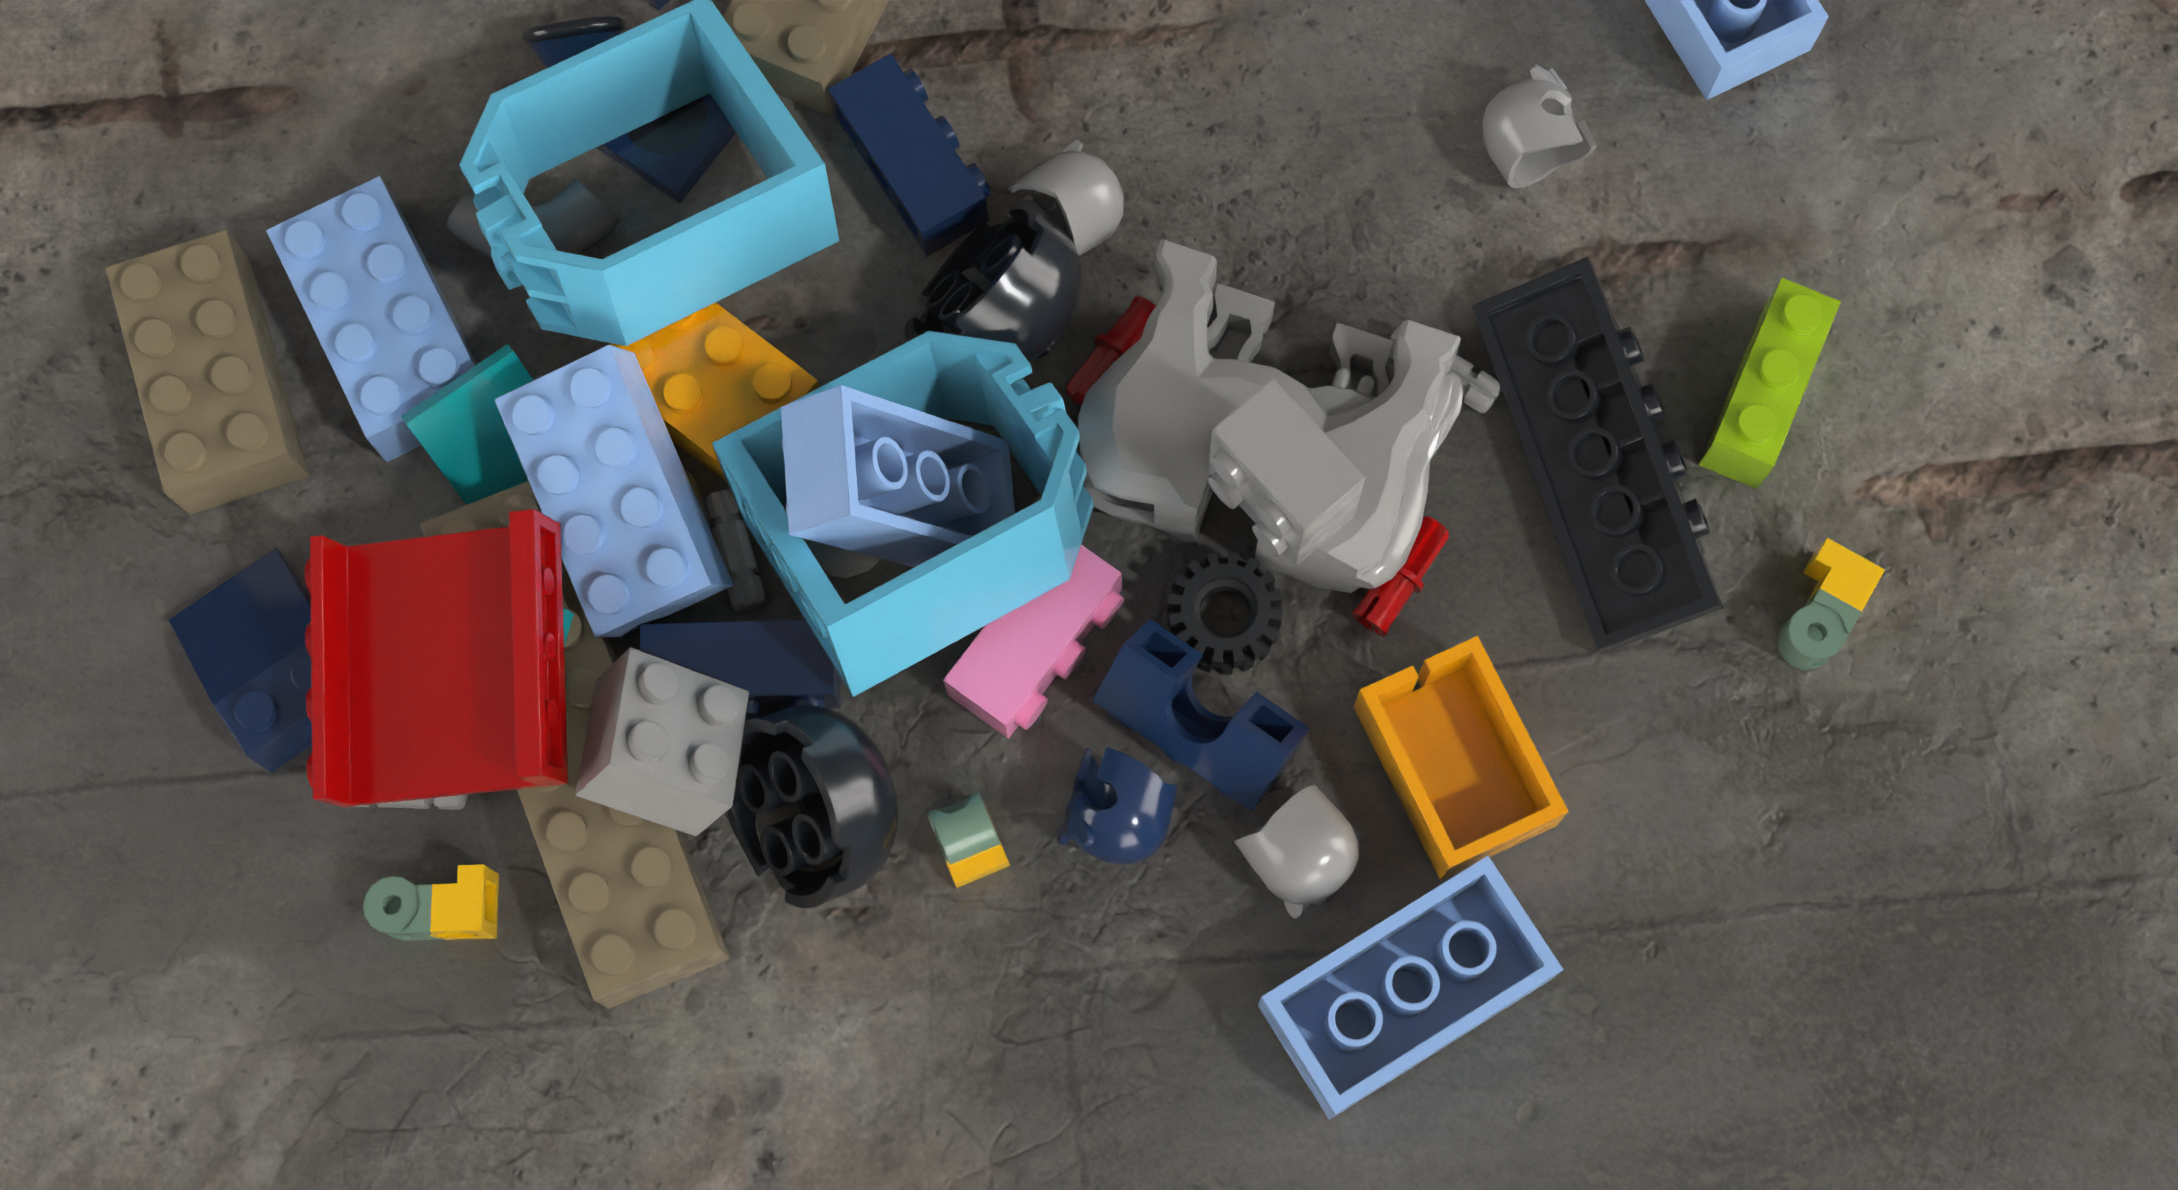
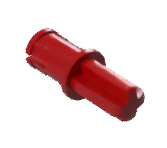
(1110, 347)
(1385, 602)

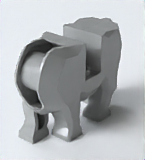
(1155, 410)

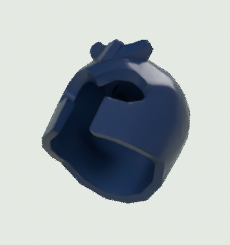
(1118, 809)

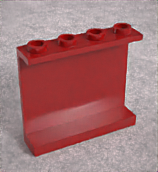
(437, 664)

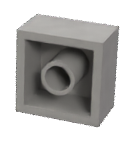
(1283, 473)
(663, 743)

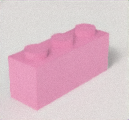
(1027, 648)

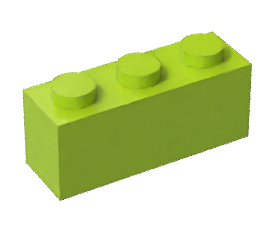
(1769, 383)

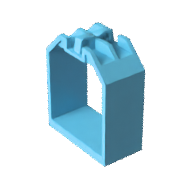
(608, 95)
(965, 584)

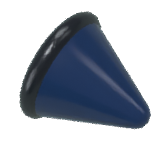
(568, 38)

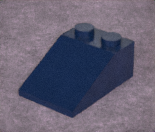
(254, 657)

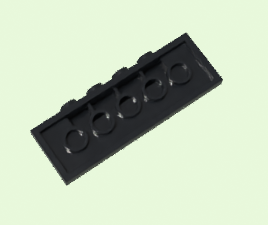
(1599, 456)

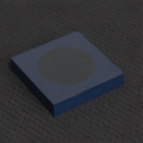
(674, 147)

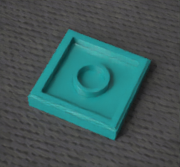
(466, 431)

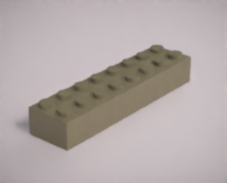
(618, 878)

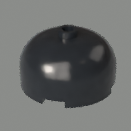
(1031, 287)
(842, 798)

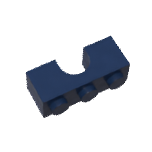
(1154, 695)

